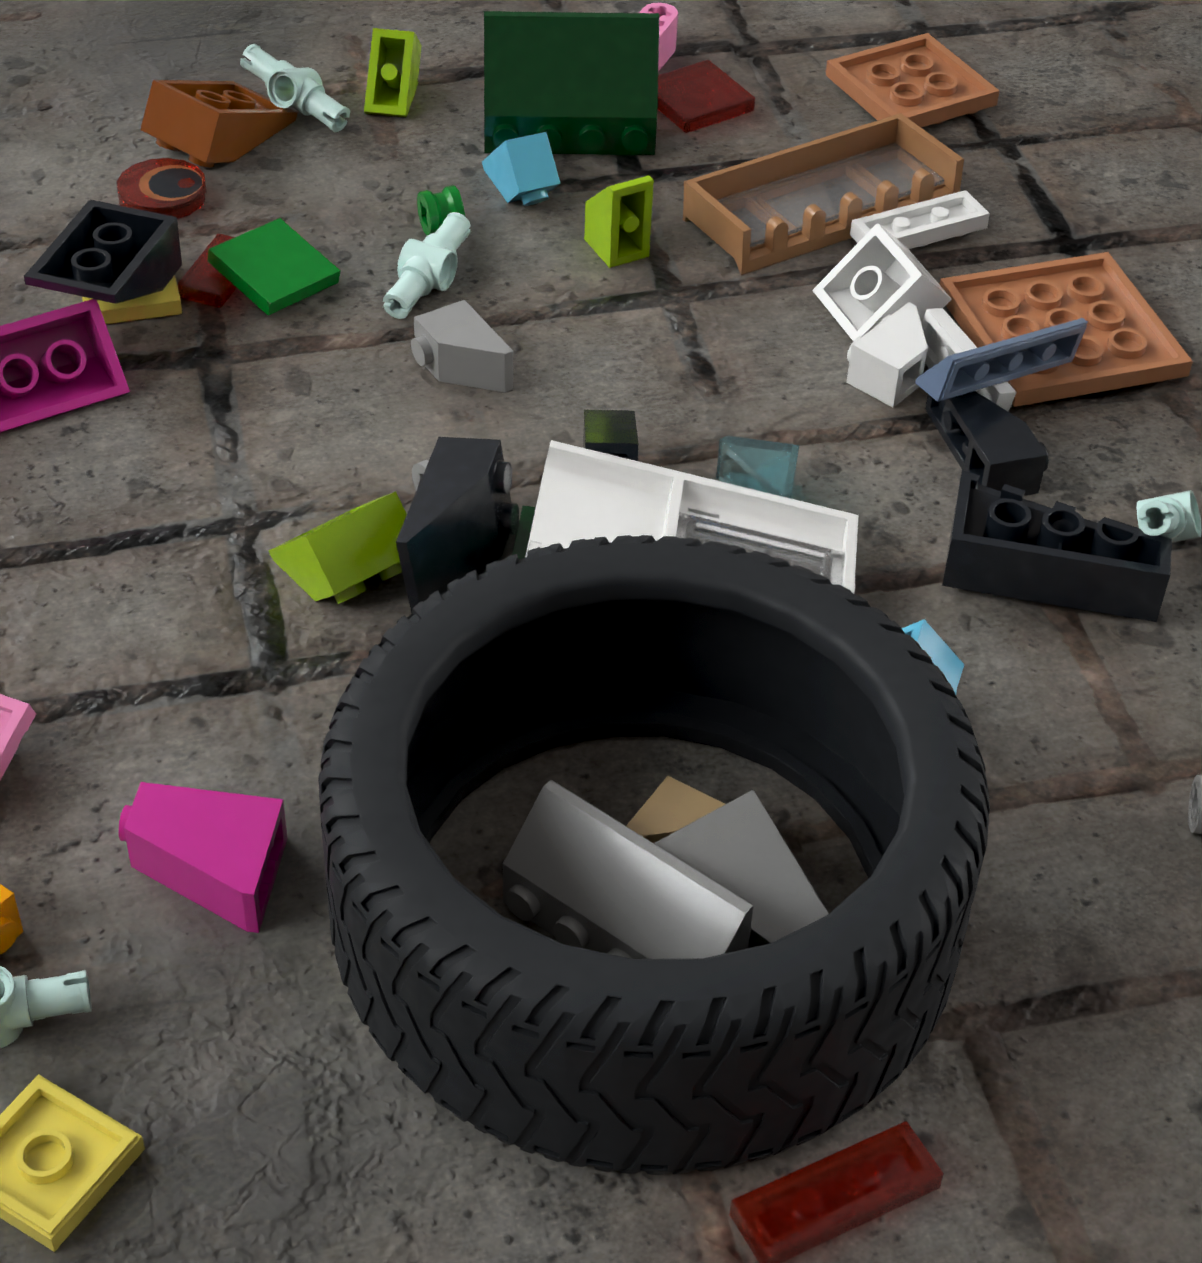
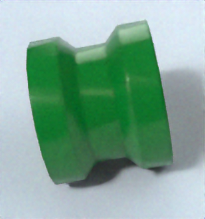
(436, 207)

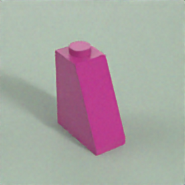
(208, 847)

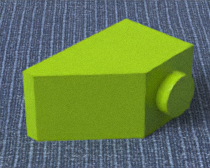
(392, 72)
(620, 221)

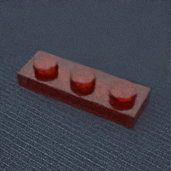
(835, 1194)

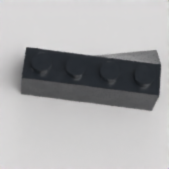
(1053, 554)

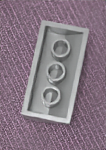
(613, 888)

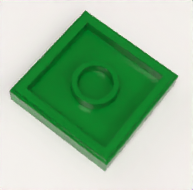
(273, 266)

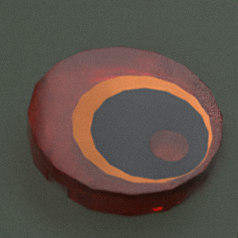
(162, 187)

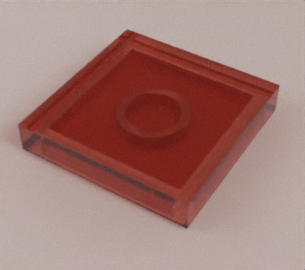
(701, 96)

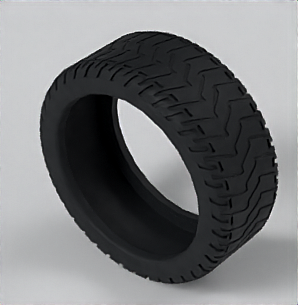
(650, 1055)

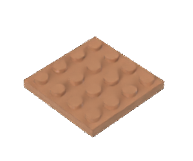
(1123, 334)

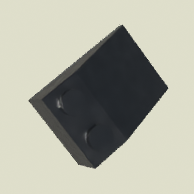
(110, 254)
(457, 516)

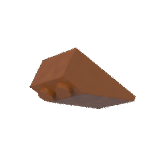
(211, 119)

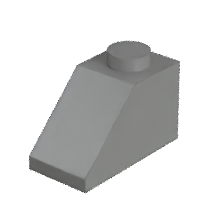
(462, 348)

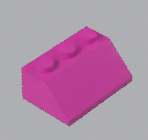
(56, 365)

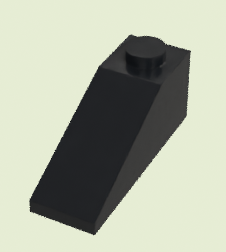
(990, 442)

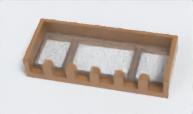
(815, 190)

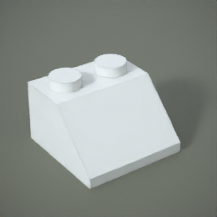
(877, 282)

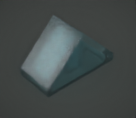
(758, 464)

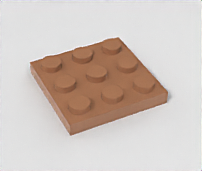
(912, 79)

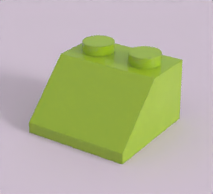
(345, 550)

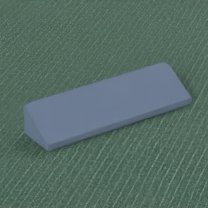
(1003, 361)

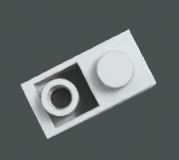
(889, 357)

